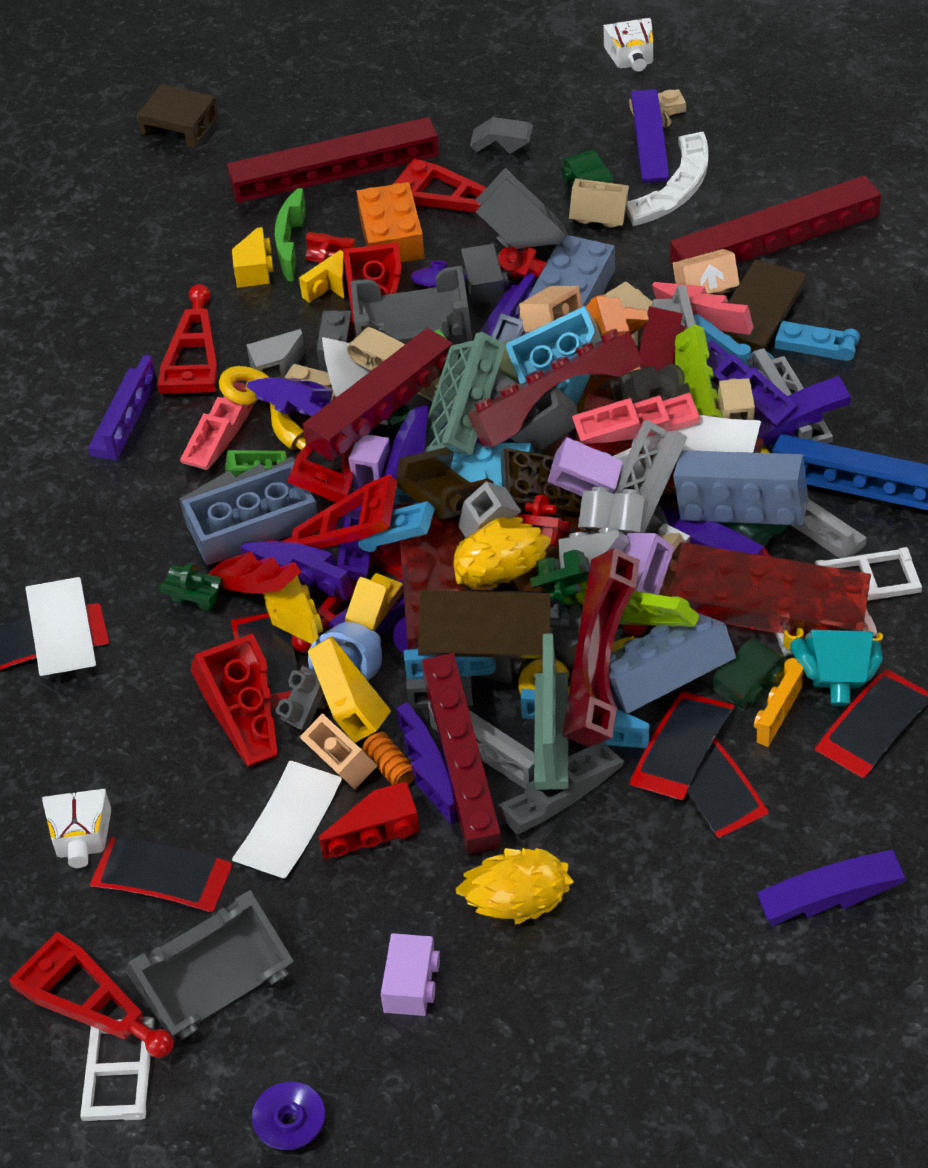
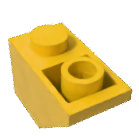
(251, 260)

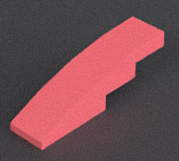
(711, 307)
(624, 419)
(215, 431)

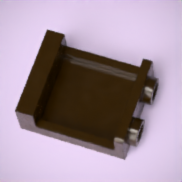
(179, 111)
(431, 479)

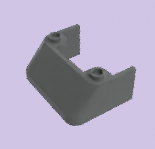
(518, 214)

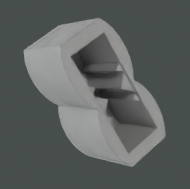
(618, 510)

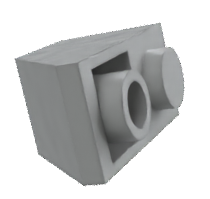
(277, 354)
(484, 506)
(593, 544)

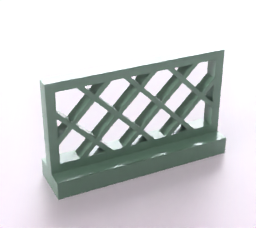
(475, 383)
(550, 712)

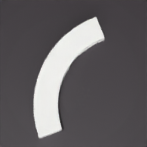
(679, 187)

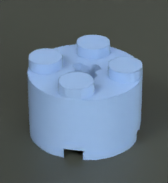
(359, 644)

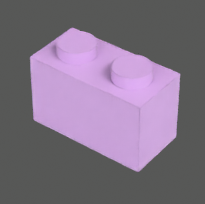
(368, 459)
(582, 468)
(654, 560)
(408, 974)

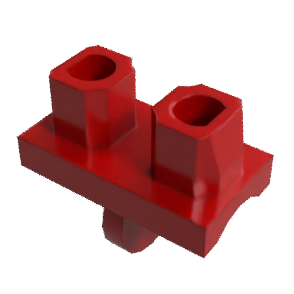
(323, 246)
(520, 262)
(539, 519)

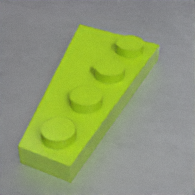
(691, 357)
(653, 609)

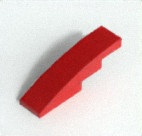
(249, 575)

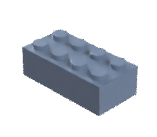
(579, 264)
(741, 487)
(247, 512)
(666, 661)

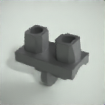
(303, 700)

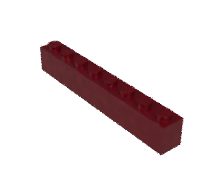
(333, 159)
(784, 223)

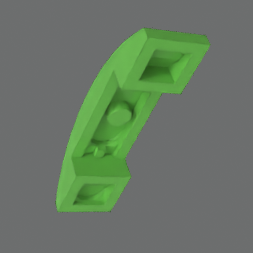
(289, 216)

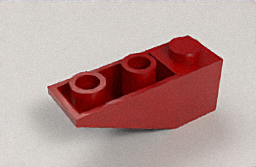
(376, 819)

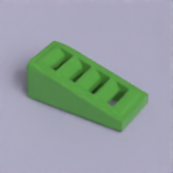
(243, 460)

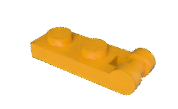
(779, 703)

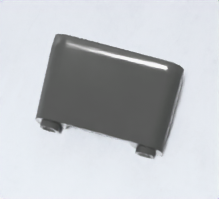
(411, 312)
(210, 966)

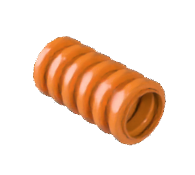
(388, 758)

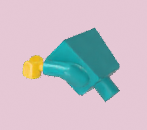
(836, 659)

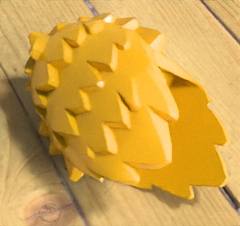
(499, 553)
(516, 884)

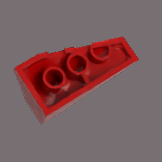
(374, 263)
(238, 693)

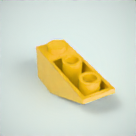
(294, 611)
(347, 692)

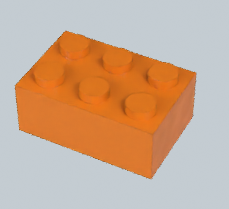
(391, 217)

